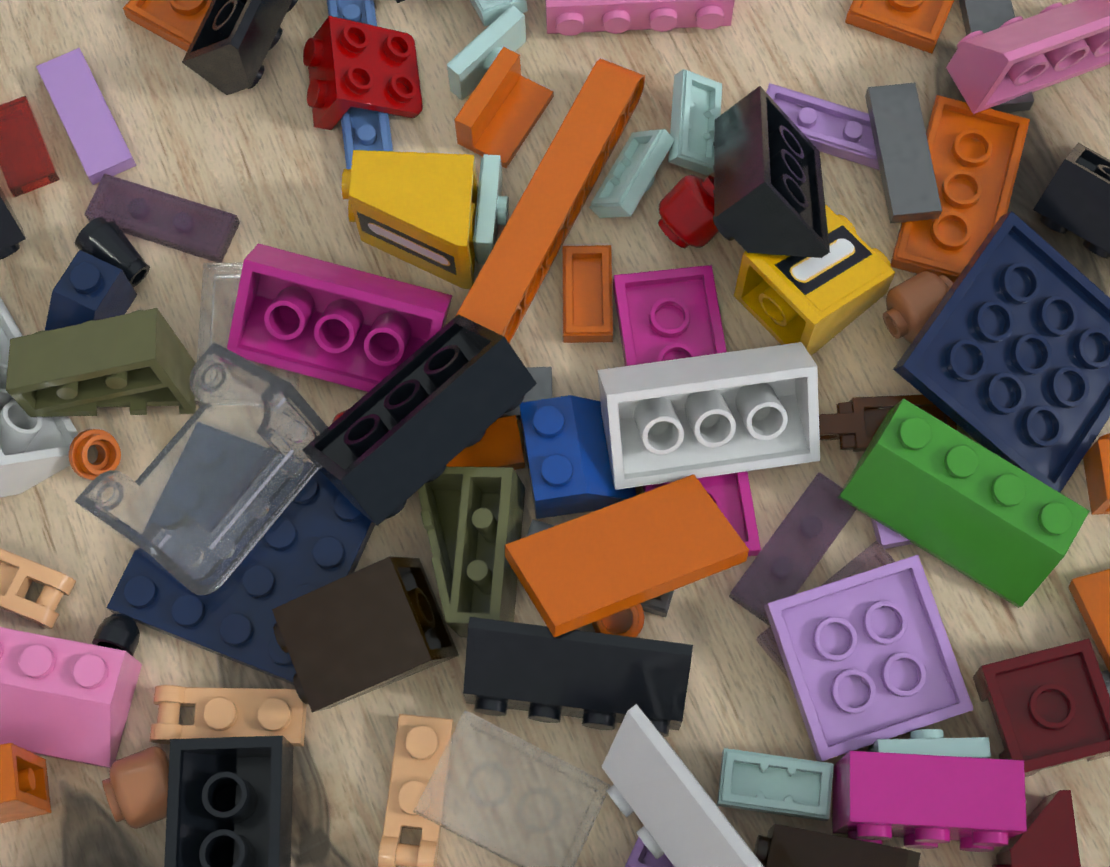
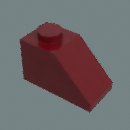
(1048, 839)

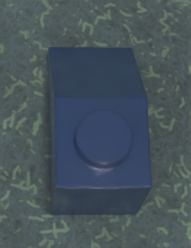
(89, 292)

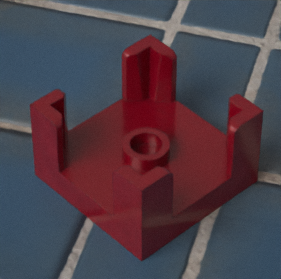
(1049, 706)

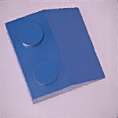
(568, 456)

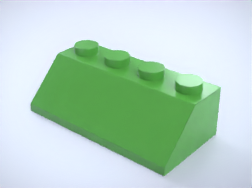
(963, 503)

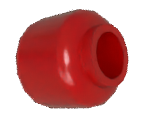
(689, 212)

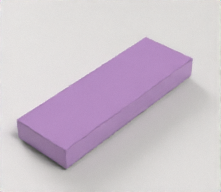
(85, 116)
(829, 125)

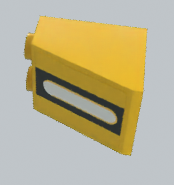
(416, 208)
(812, 296)

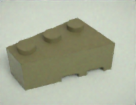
(468, 523)

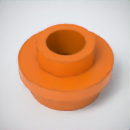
(108, 453)

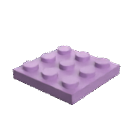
(868, 658)

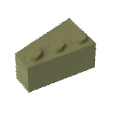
(101, 363)

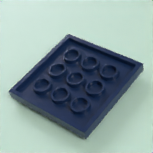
(1019, 354)
(304, 550)

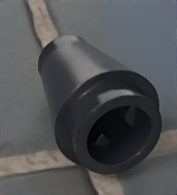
(111, 245)

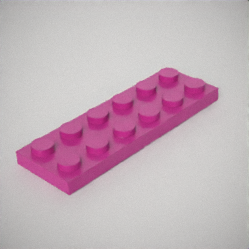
(679, 317)

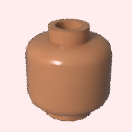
(913, 303)
(139, 787)

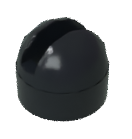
(118, 633)

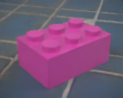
(929, 799)

